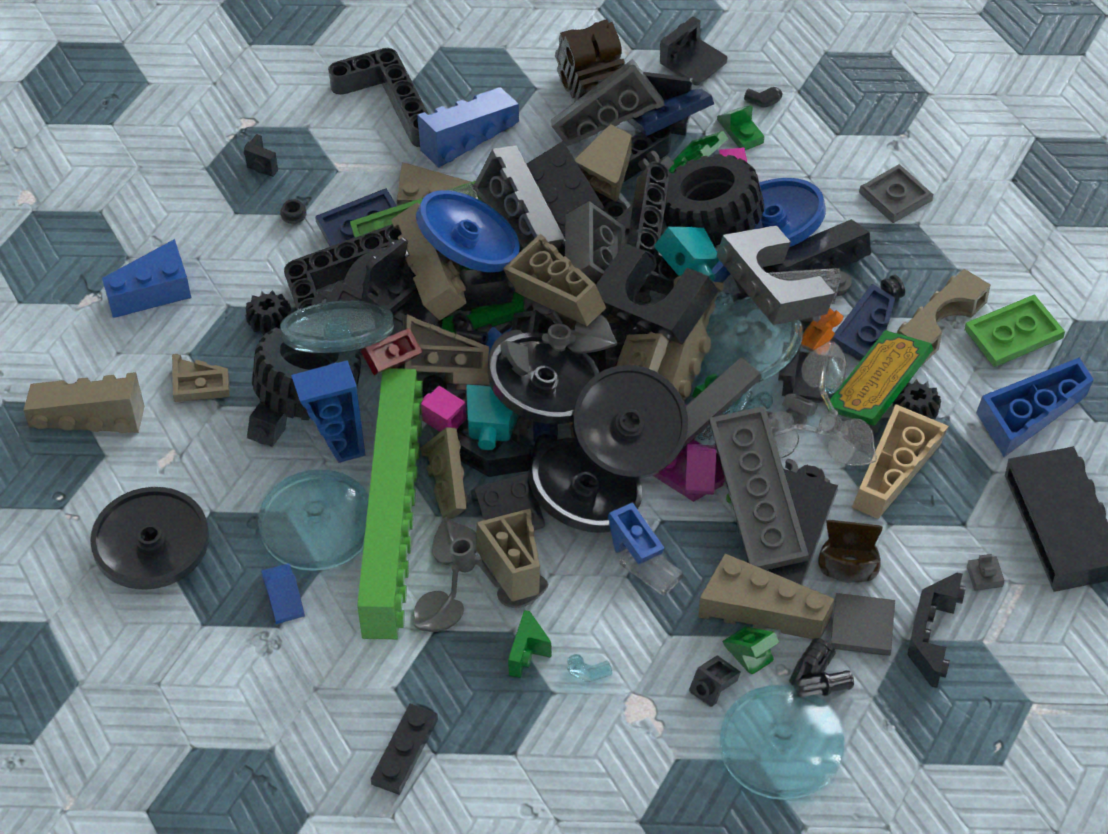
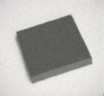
(896, 193)
(863, 624)

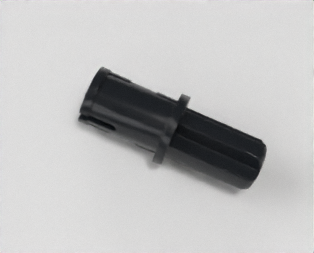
(824, 684)

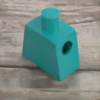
(688, 249)
(488, 417)

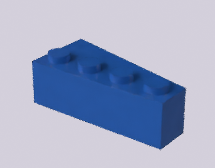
(466, 125)
(1031, 404)
(333, 405)

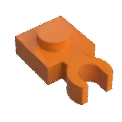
(821, 332)

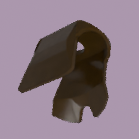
(853, 541)

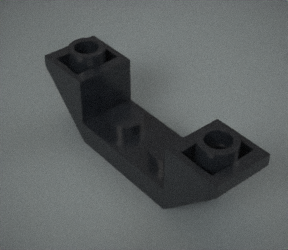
(507, 459)
(927, 656)

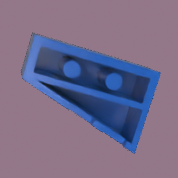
(148, 282)

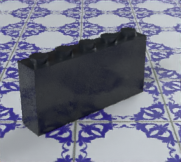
(1061, 516)

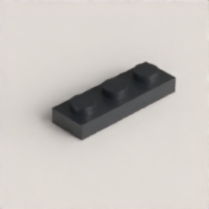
(404, 749)

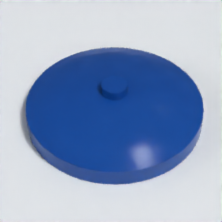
(793, 206)
(467, 231)

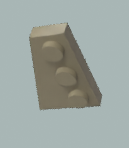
(420, 181)
(447, 470)

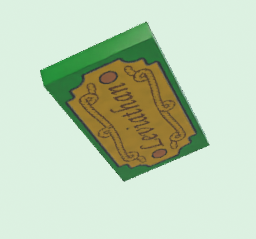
(880, 377)

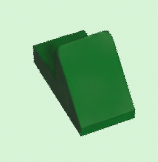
(741, 128)
(529, 640)
(752, 647)

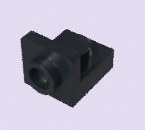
(712, 679)

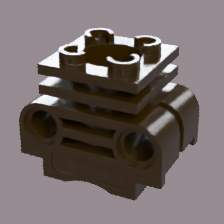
(588, 57)

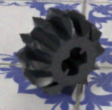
(267, 311)
(919, 399)

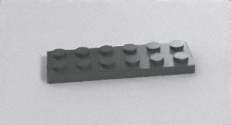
(758, 489)

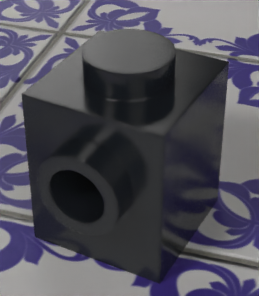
(266, 425)

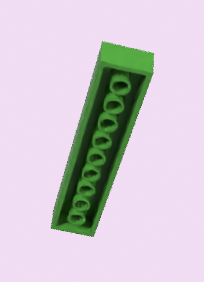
(390, 506)

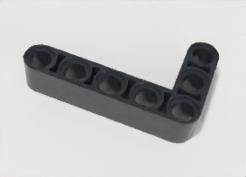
(382, 68)
(641, 145)
(647, 224)
(332, 264)

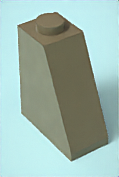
(606, 161)

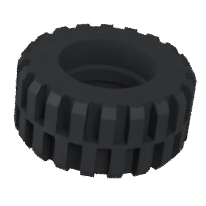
(714, 195)
(277, 362)

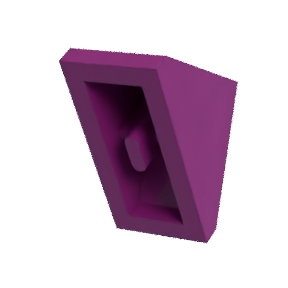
(700, 469)

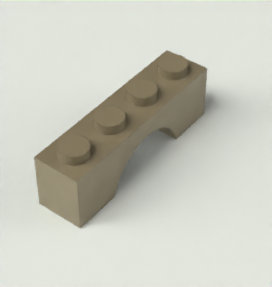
(961, 296)

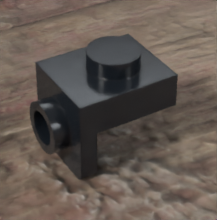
(259, 158)

